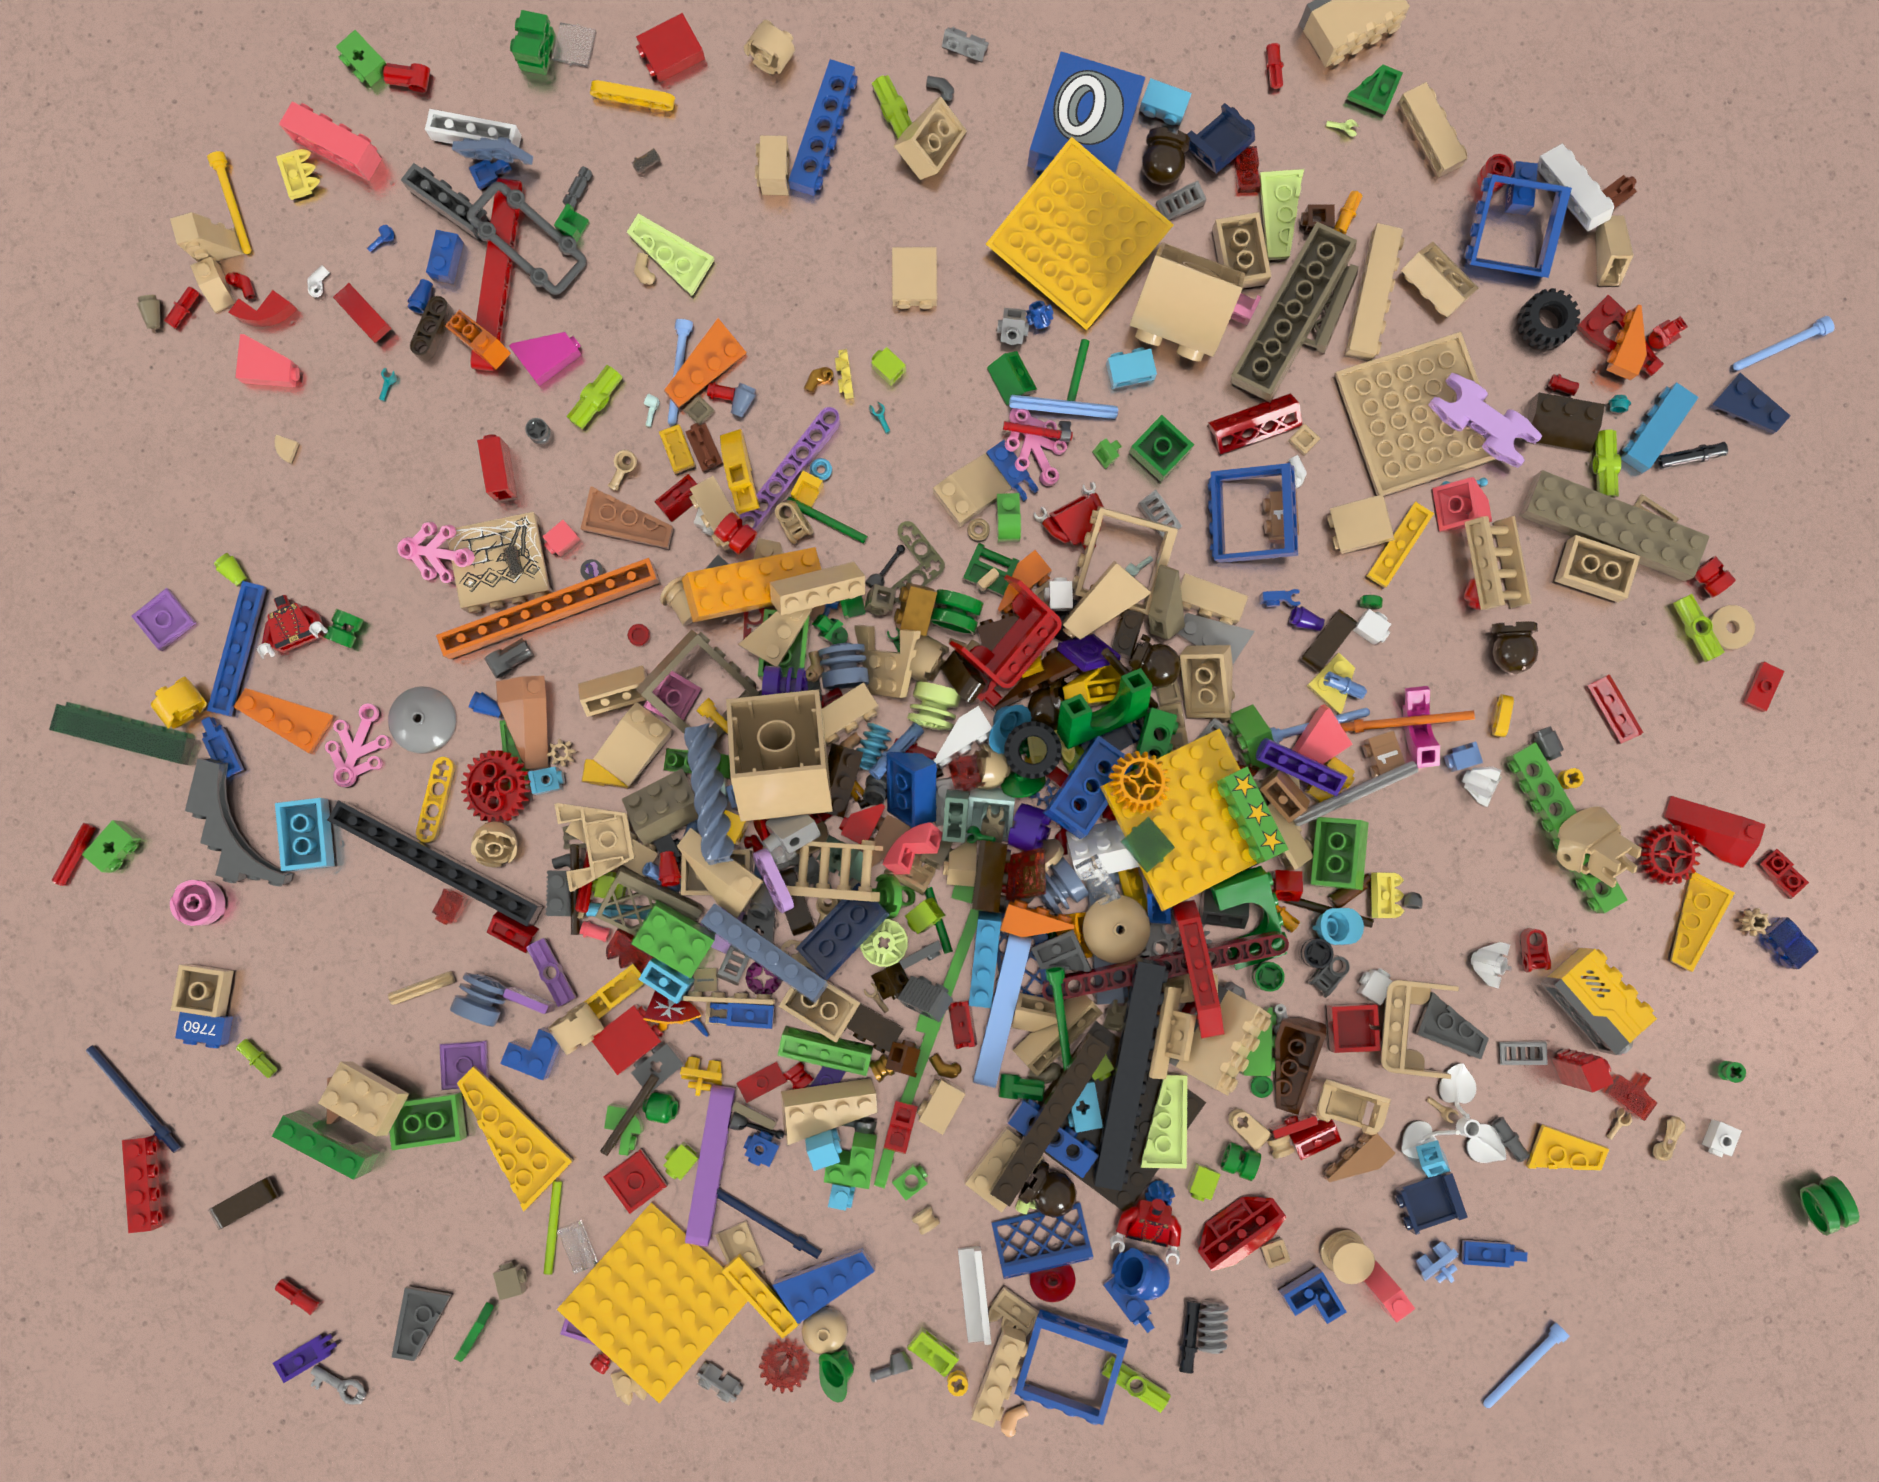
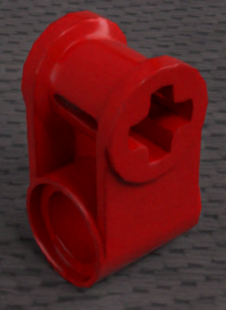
(1535, 952)

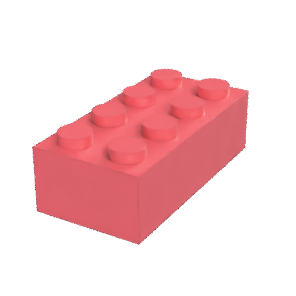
(330, 140)

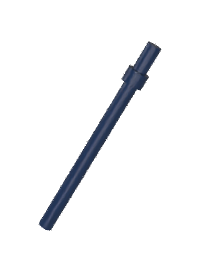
(161, 1132)
(798, 1241)

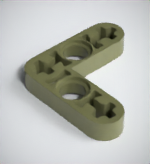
(923, 560)

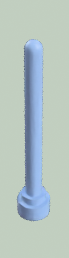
(1822, 327)
(683, 329)
(1278, 734)
(1555, 1336)

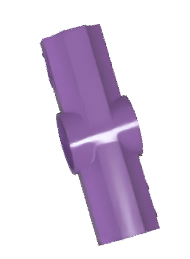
(544, 958)

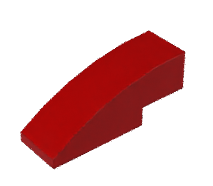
(362, 312)

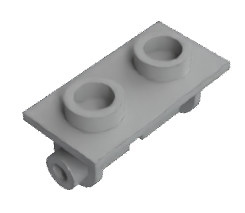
(958, 42)
(724, 1388)

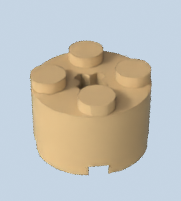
(770, 47)
(928, 659)
(575, 1028)

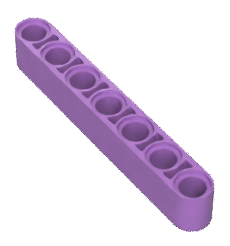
(793, 461)
(710, 1165)

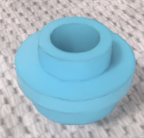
(818, 463)

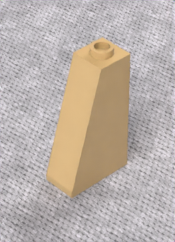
(1105, 600)

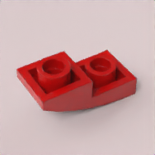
(1783, 874)

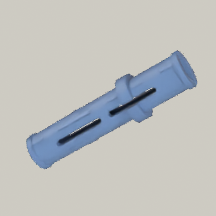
(900, 745)

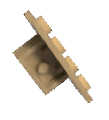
(719, 997)
(1173, 1034)

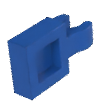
(486, 173)
(1274, 598)

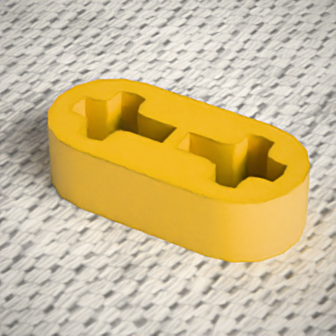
(1502, 715)

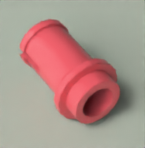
(594, 931)

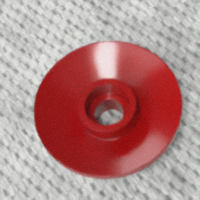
(1065, 1285)

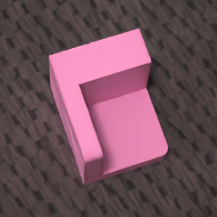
(1245, 308)

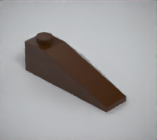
(1054, 666)
(1296, 1056)

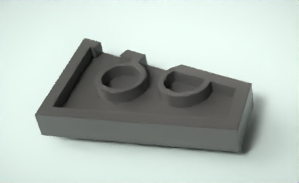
(1450, 1029)
(416, 1320)

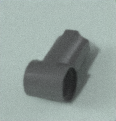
(503, 661)

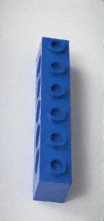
(836, 74)

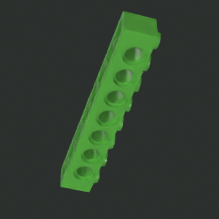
(1554, 794)

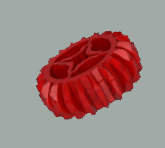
(1668, 844)

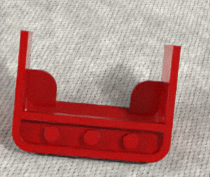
(1021, 644)

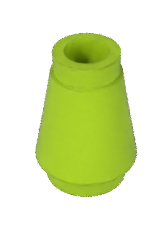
(230, 569)

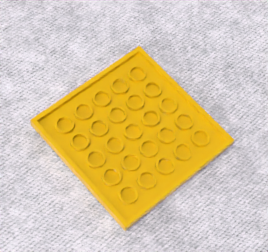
(1079, 233)
(1192, 819)
(654, 1303)

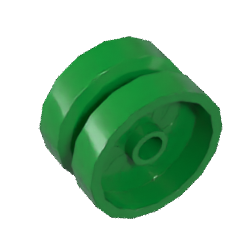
(956, 611)
(1829, 1205)

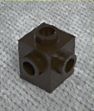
(890, 981)

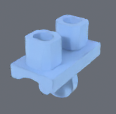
(1446, 1256)

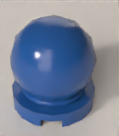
(1140, 1274)

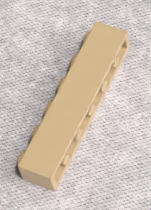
(1374, 292)

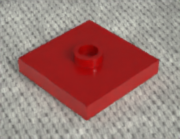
(635, 1181)

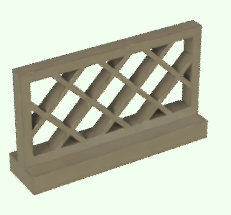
(1334, 310)
(649, 889)

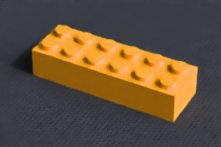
(743, 584)

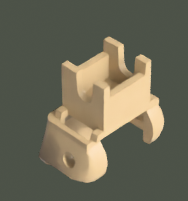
(1600, 836)
(1349, 1105)

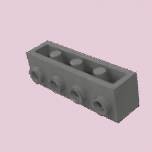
(441, 197)

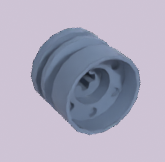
(843, 666)
(1061, 885)
(479, 999)

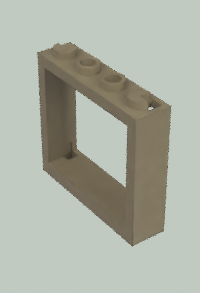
(673, 659)

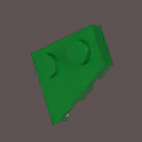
(1377, 90)

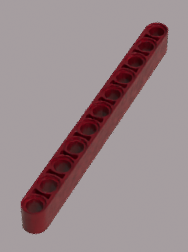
(1175, 968)

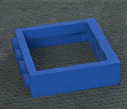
(1552, 233)
(1289, 511)
(1082, 1333)

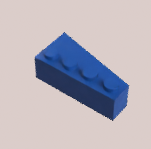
(819, 1285)

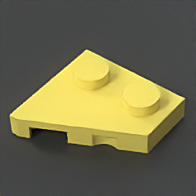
(1330, 695)

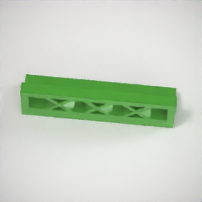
(822, 1051)

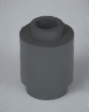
(1549, 743)
(761, 903)

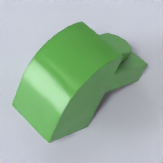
(1008, 518)
(628, 1140)

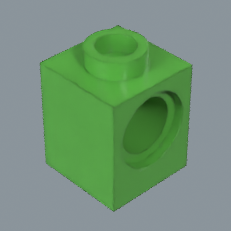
(906, 1190)

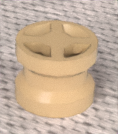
(1281, 1146)
(925, 1220)

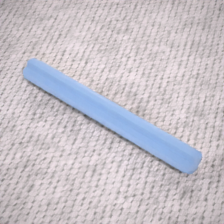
(1063, 406)

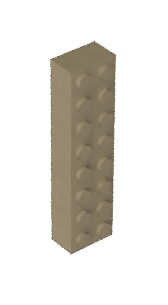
(1293, 311)
(1598, 517)

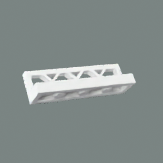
(974, 1294)

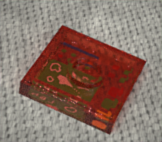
(1026, 875)

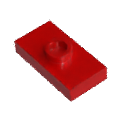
(1764, 686)
(761, 1082)
(1293, 1124)

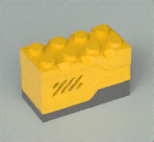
(1599, 1001)

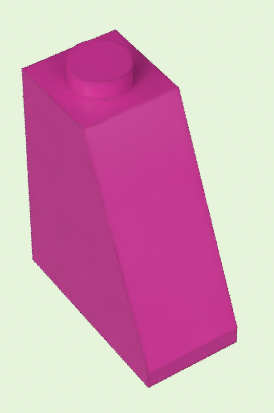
(546, 355)

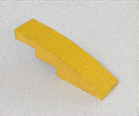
(615, 991)

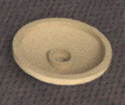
(1101, 924)

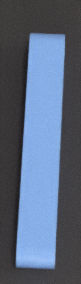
(1002, 1010)

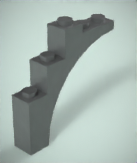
(209, 801)

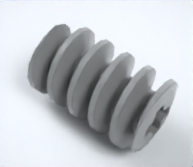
(1214, 1327)

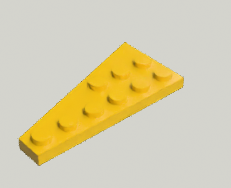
(519, 1145)

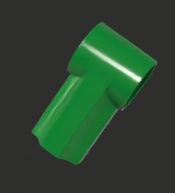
(1016, 1087)

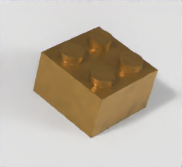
(915, 608)

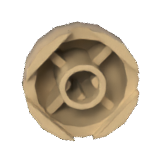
(992, 767)
(494, 844)
(824, 1331)

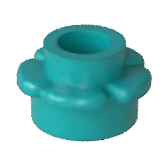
(1619, 404)

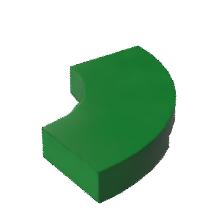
(474, 1332)

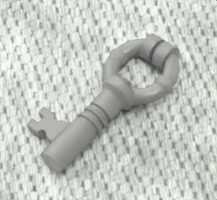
(341, 1386)

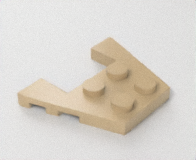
(888, 670)
(606, 840)

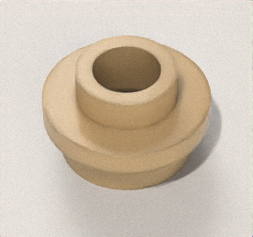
(981, 523)

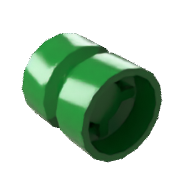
(341, 636)
(1267, 976)
(1243, 1162)

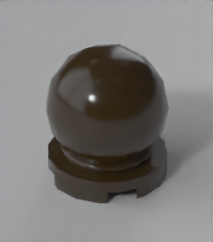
(1165, 156)
(1515, 647)
(1157, 661)
(1046, 704)
(1050, 1191)

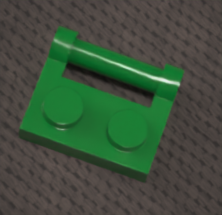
(978, 569)

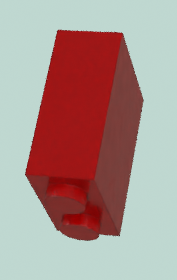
(669, 48)
(497, 468)
(627, 1039)

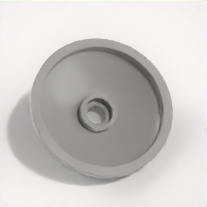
(436, 723)

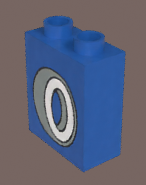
(1090, 105)

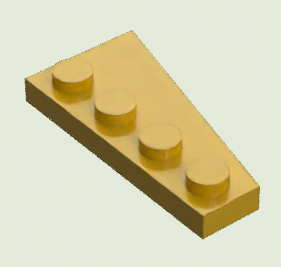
(1700, 916)

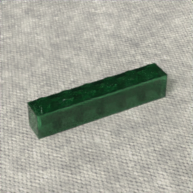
(122, 734)

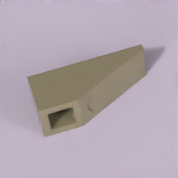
(1166, 607)

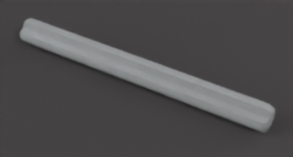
(1357, 792)

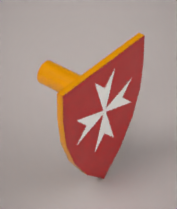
(667, 1012)

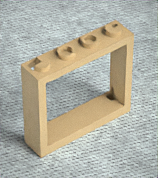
(1090, 540)

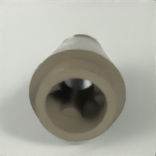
(150, 310)

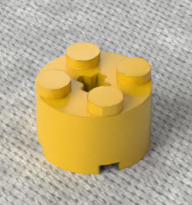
(178, 703)

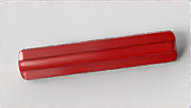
(73, 854)
(584, 892)

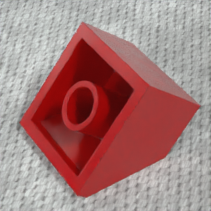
(861, 823)

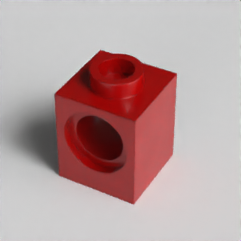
(1287, 885)

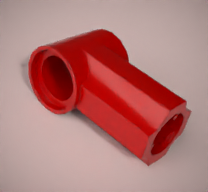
(414, 76)

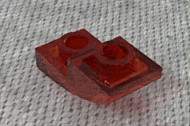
(1247, 171)

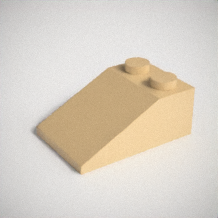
(930, 139)
(971, 489)
(1207, 680)
(633, 744)
(828, 1015)

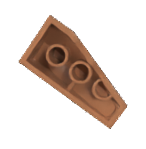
(525, 714)

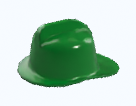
(834, 1374)

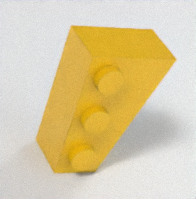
(1096, 686)

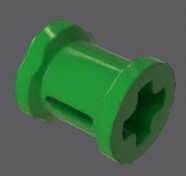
(1737, 1071)

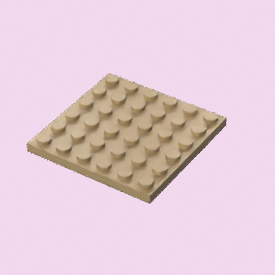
(1392, 419)

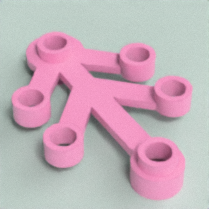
(1034, 443)
(433, 553)
(355, 749)

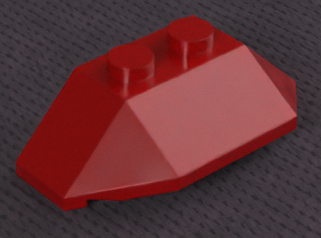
(1239, 1231)

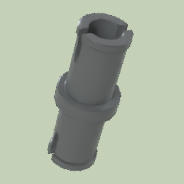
(1510, 1139)

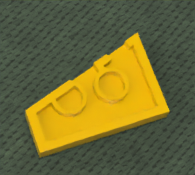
(1563, 1150)

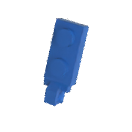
(220, 746)
(1491, 1253)
(1133, 1307)

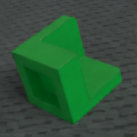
(571, 223)
(853, 607)

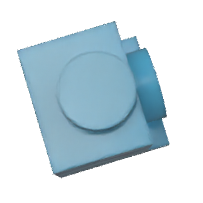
(555, 783)
(1432, 1159)
(841, 1197)

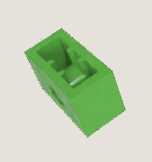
(352, 50)
(101, 849)

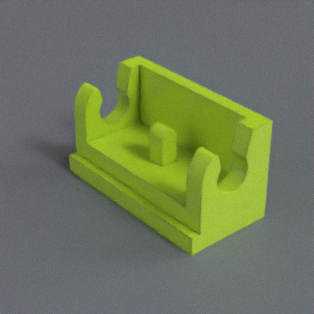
(933, 1352)

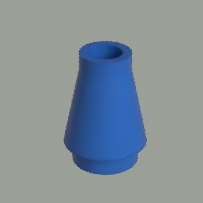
(420, 296)
(484, 704)

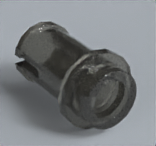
(645, 161)
(513, 560)

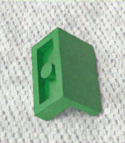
(1011, 376)

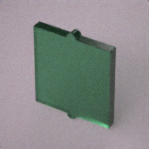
(1147, 844)

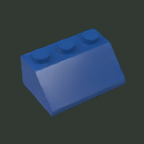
(911, 788)

